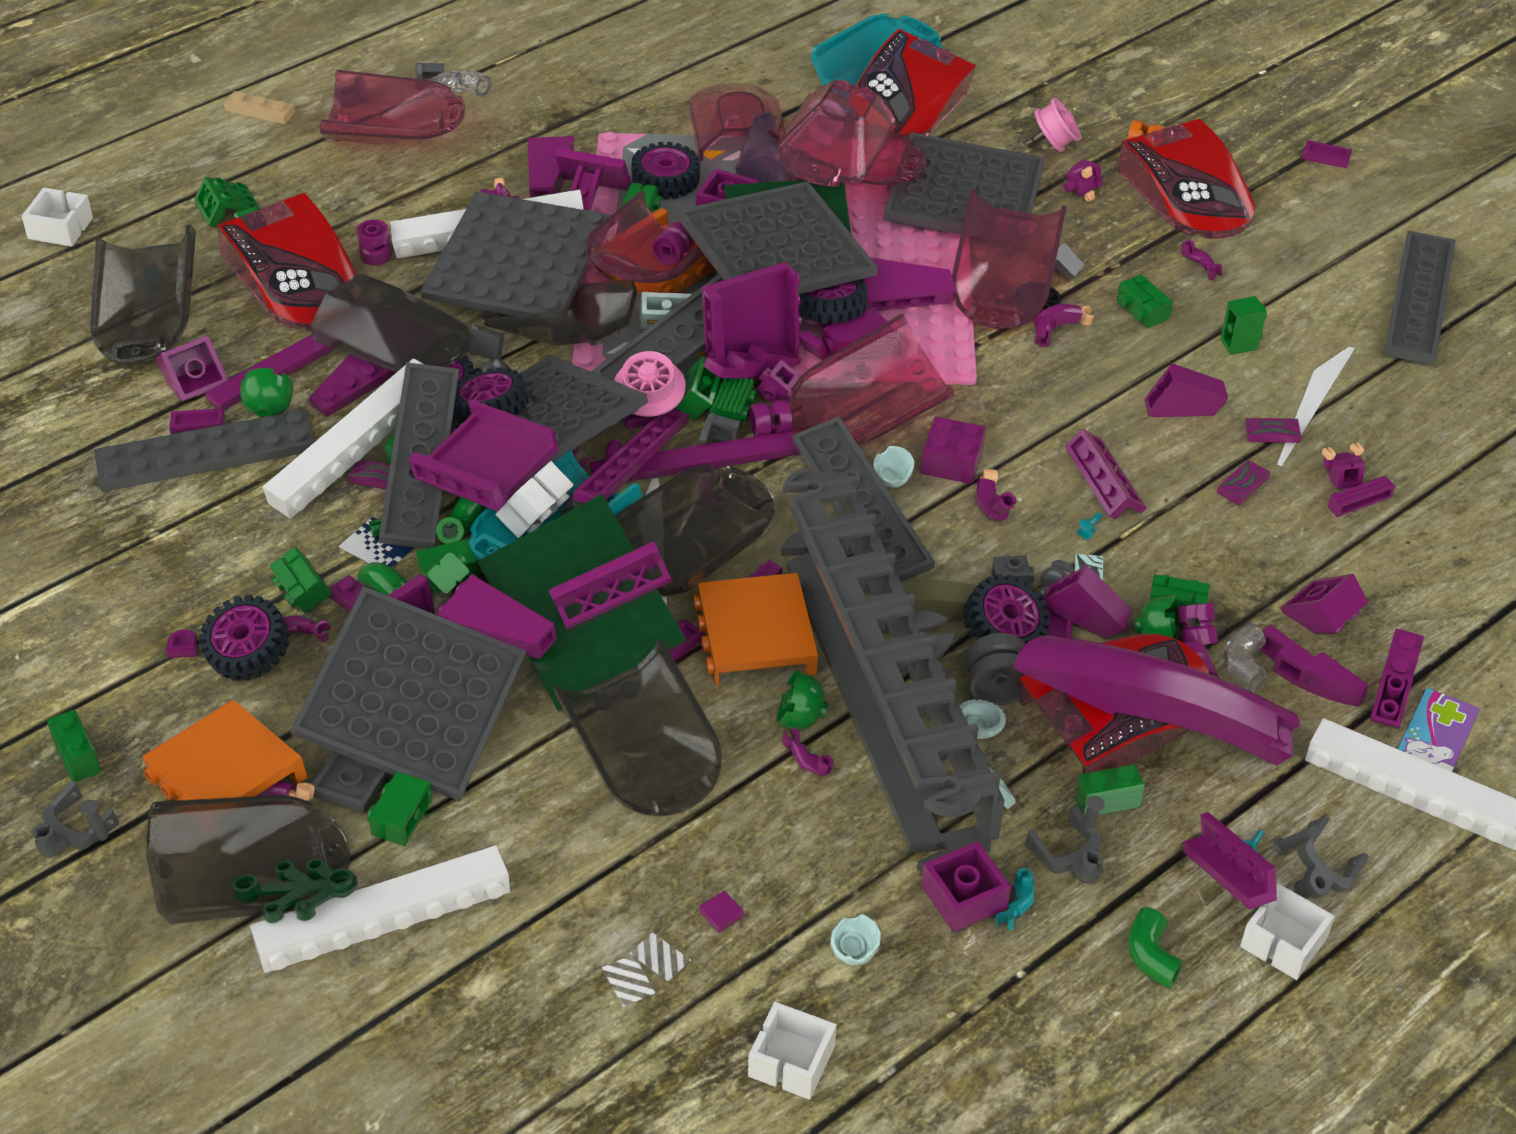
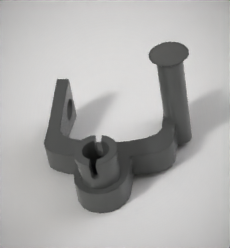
(54, 836)
(1086, 861)
(1319, 876)

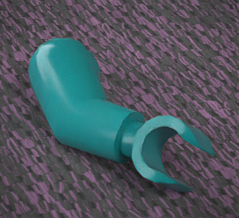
(1023, 898)

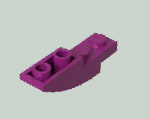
(1316, 674)
(1396, 678)

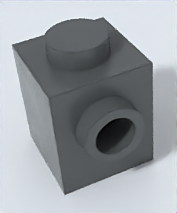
(1014, 566)

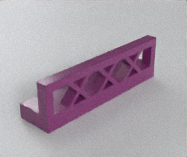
(1103, 474)
(606, 576)
(1232, 863)

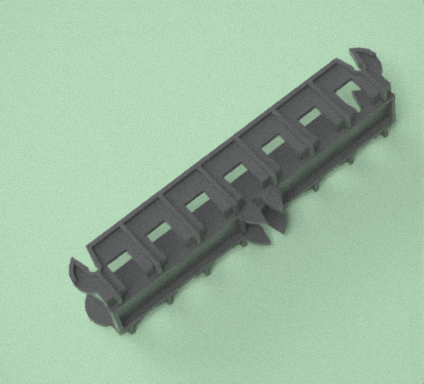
(872, 668)

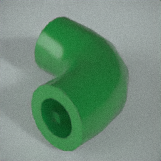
(459, 521)
(380, 577)
(1147, 951)

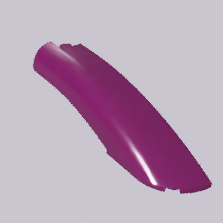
(1162, 691)

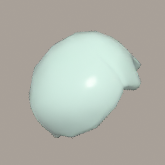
(894, 466)
(855, 940)

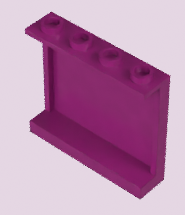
(752, 310)
(487, 456)

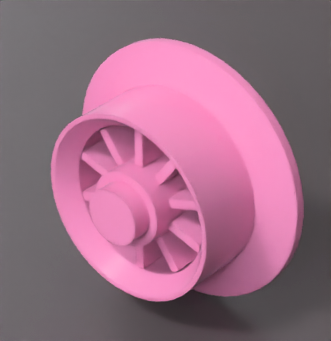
(657, 378)

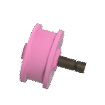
(1056, 125)

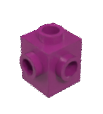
(777, 382)

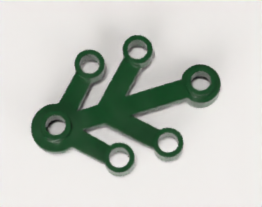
(334, 884)

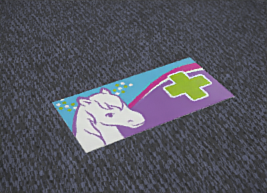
(1439, 729)

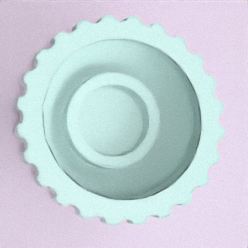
(986, 715)

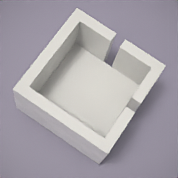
(49, 218)
(535, 500)
(1289, 932)
(795, 1052)

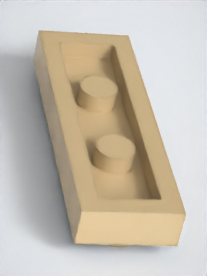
(259, 107)

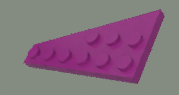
(347, 383)

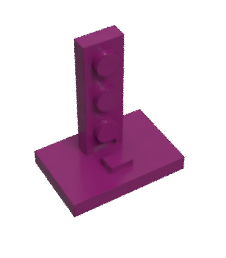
(591, 171)
(414, 592)

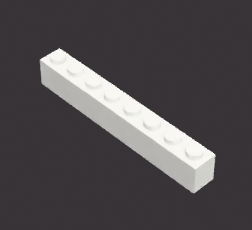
(433, 231)
(337, 449)
(1414, 782)
(382, 909)

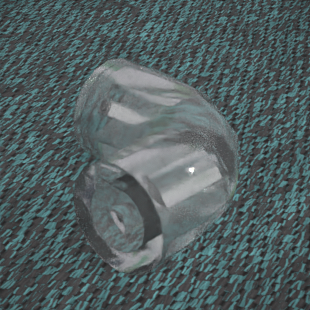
(465, 80)
(1239, 658)

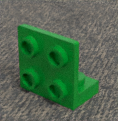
(217, 195)

